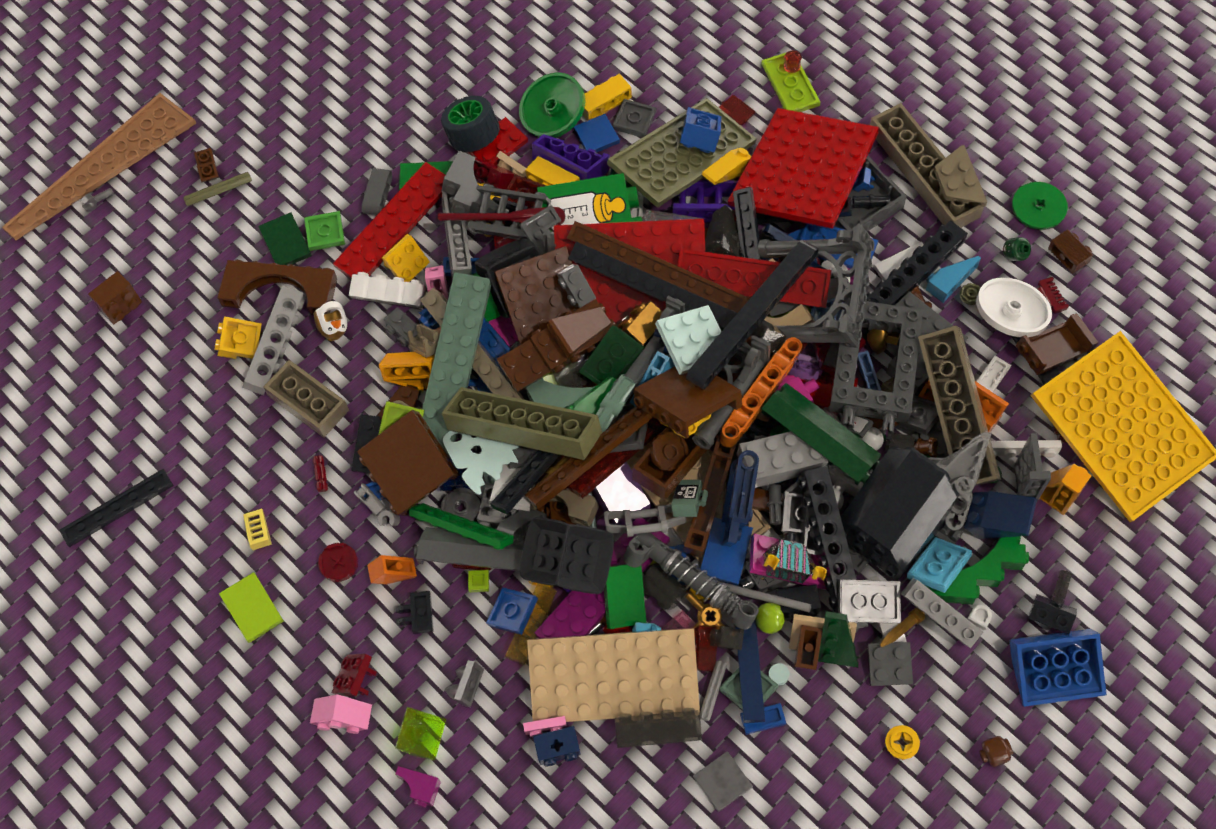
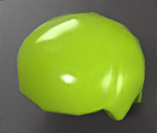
(770, 618)

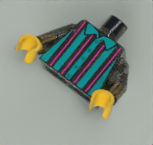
(791, 561)

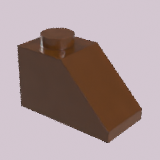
(808, 647)

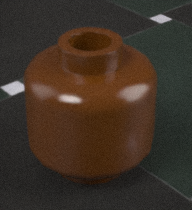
(996, 751)

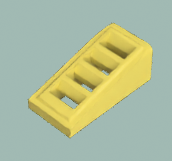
(262, 541)

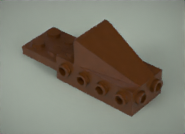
(556, 346)

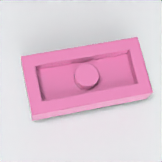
(537, 727)

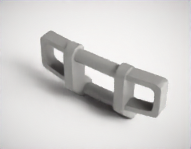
(631, 530)

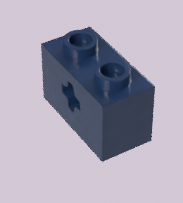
(546, 743)

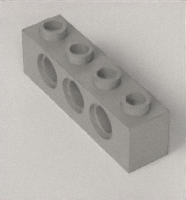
(941, 613)

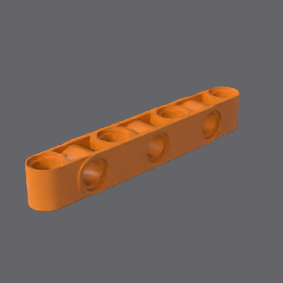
(760, 392)

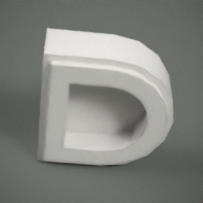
(980, 616)

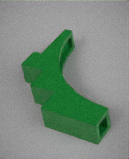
(987, 572)

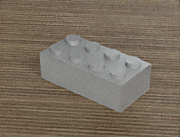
(781, 458)

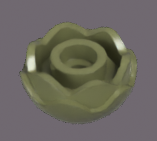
(969, 289)

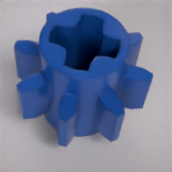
(427, 319)

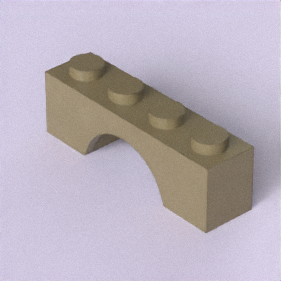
(580, 510)

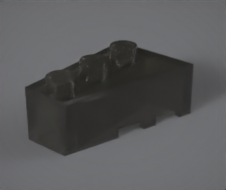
(723, 233)

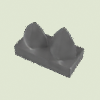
(470, 678)

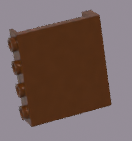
(682, 403)
(407, 462)

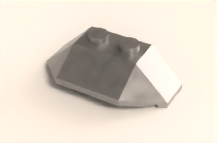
(796, 516)

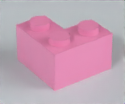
(339, 712)

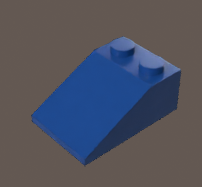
(701, 130)

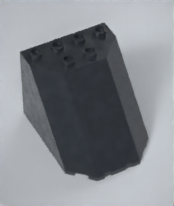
(898, 510)

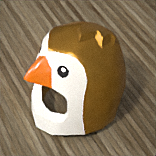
(333, 324)

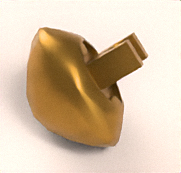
(879, 338)

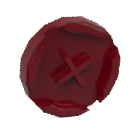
(338, 562)

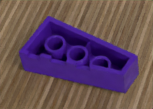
(570, 157)

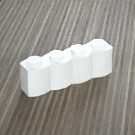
(387, 290)

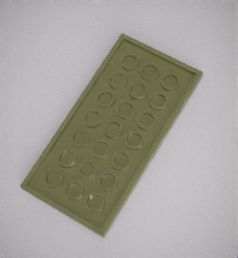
(665, 167)

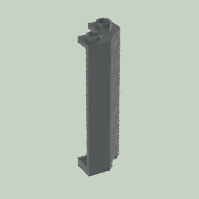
(452, 548)

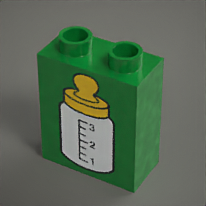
(594, 200)

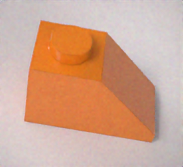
(391, 569)

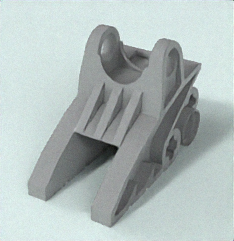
(964, 466)

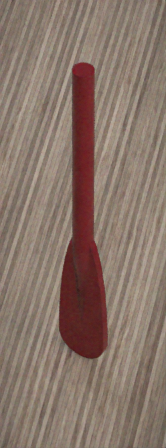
(516, 216)

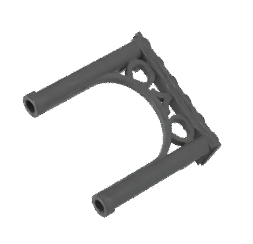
(826, 328)
(753, 360)

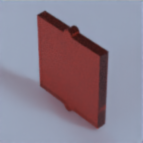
(737, 110)

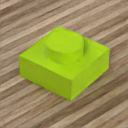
(478, 581)

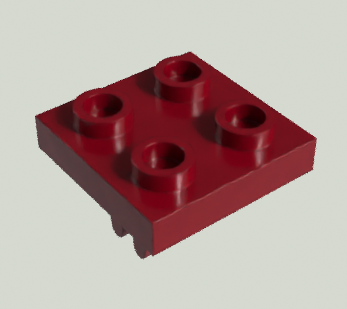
(352, 674)

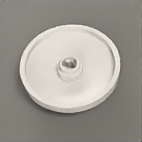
(1013, 307)

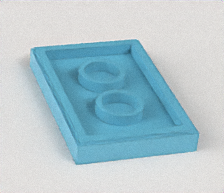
(939, 564)

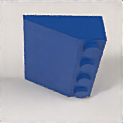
(1058, 667)

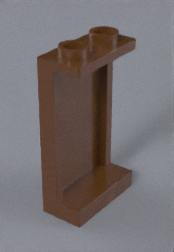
(1057, 345)

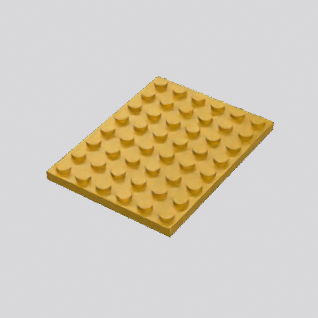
(1125, 426)

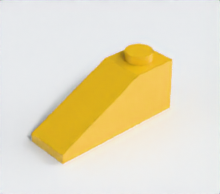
(728, 166)

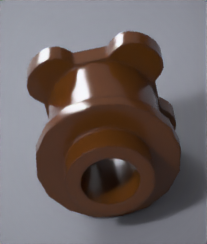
(927, 447)

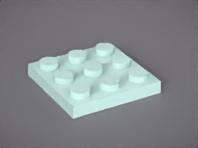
(688, 335)

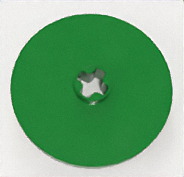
(1037, 193)

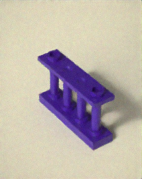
(703, 189)

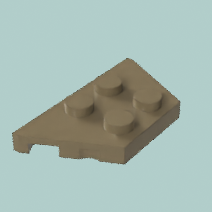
(959, 178)

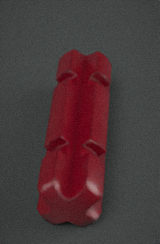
(320, 473)

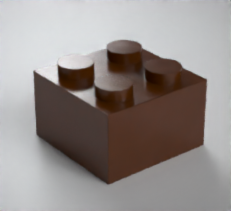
(115, 298)

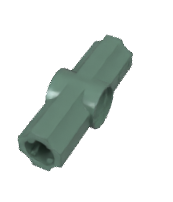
(614, 401)

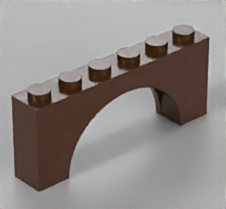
(244, 277)

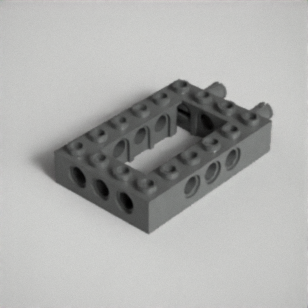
(883, 405)

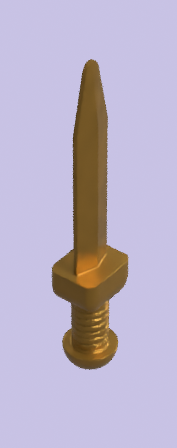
(915, 617)

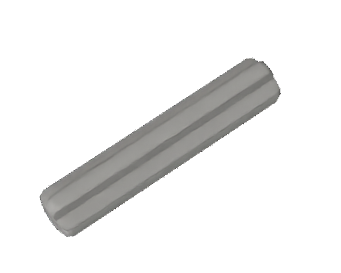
(712, 691)

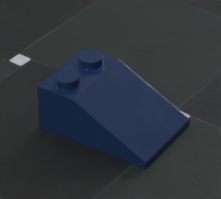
(1000, 515)

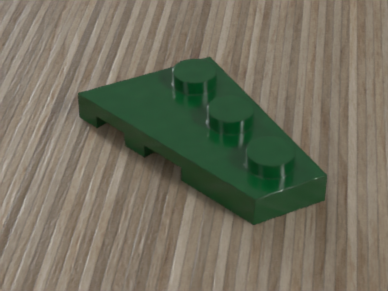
(837, 642)

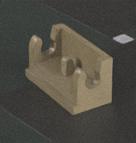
(425, 342)

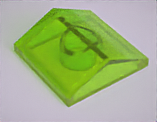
(420, 734)

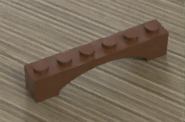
(714, 484)

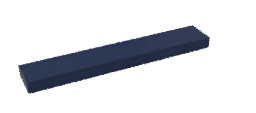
(750, 677)

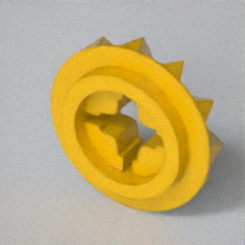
(909, 736)

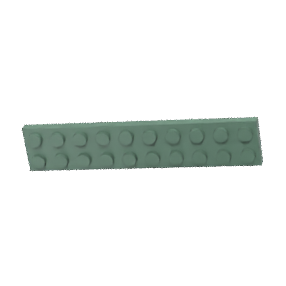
(455, 348)

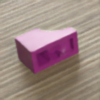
(422, 786)

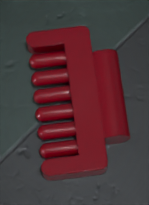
(1050, 295)

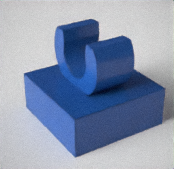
(863, 180)

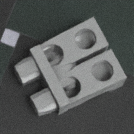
(487, 515)

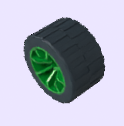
(470, 123)

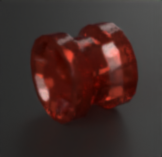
(792, 61)

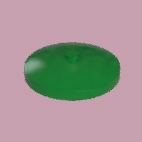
(552, 105)

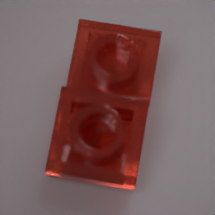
(704, 652)

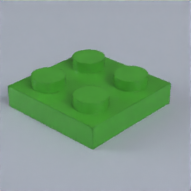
(324, 231)

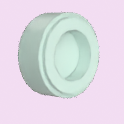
(779, 673)

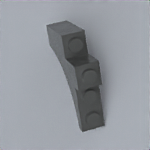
(462, 184)

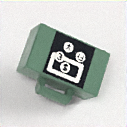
(688, 498)

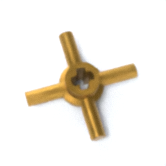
(702, 609)

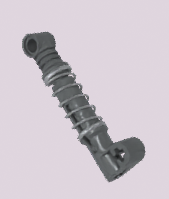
(671, 561)

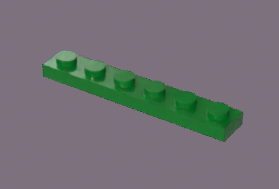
(461, 525)

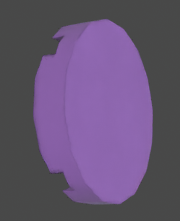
(806, 370)

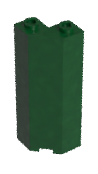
(822, 433)

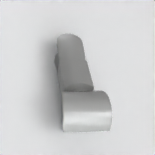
(377, 506)

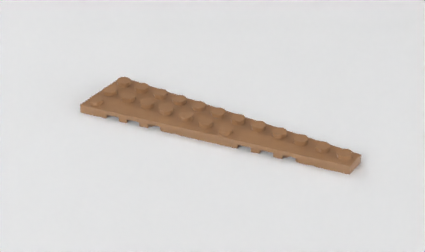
(135, 139)

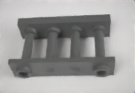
(497, 228)

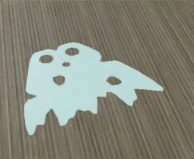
(490, 460)

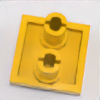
(405, 259)

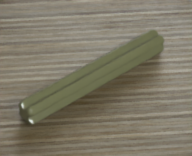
(217, 188)

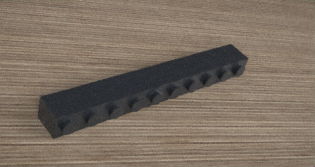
(644, 282)

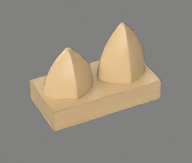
(508, 163)

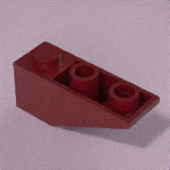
(492, 174)

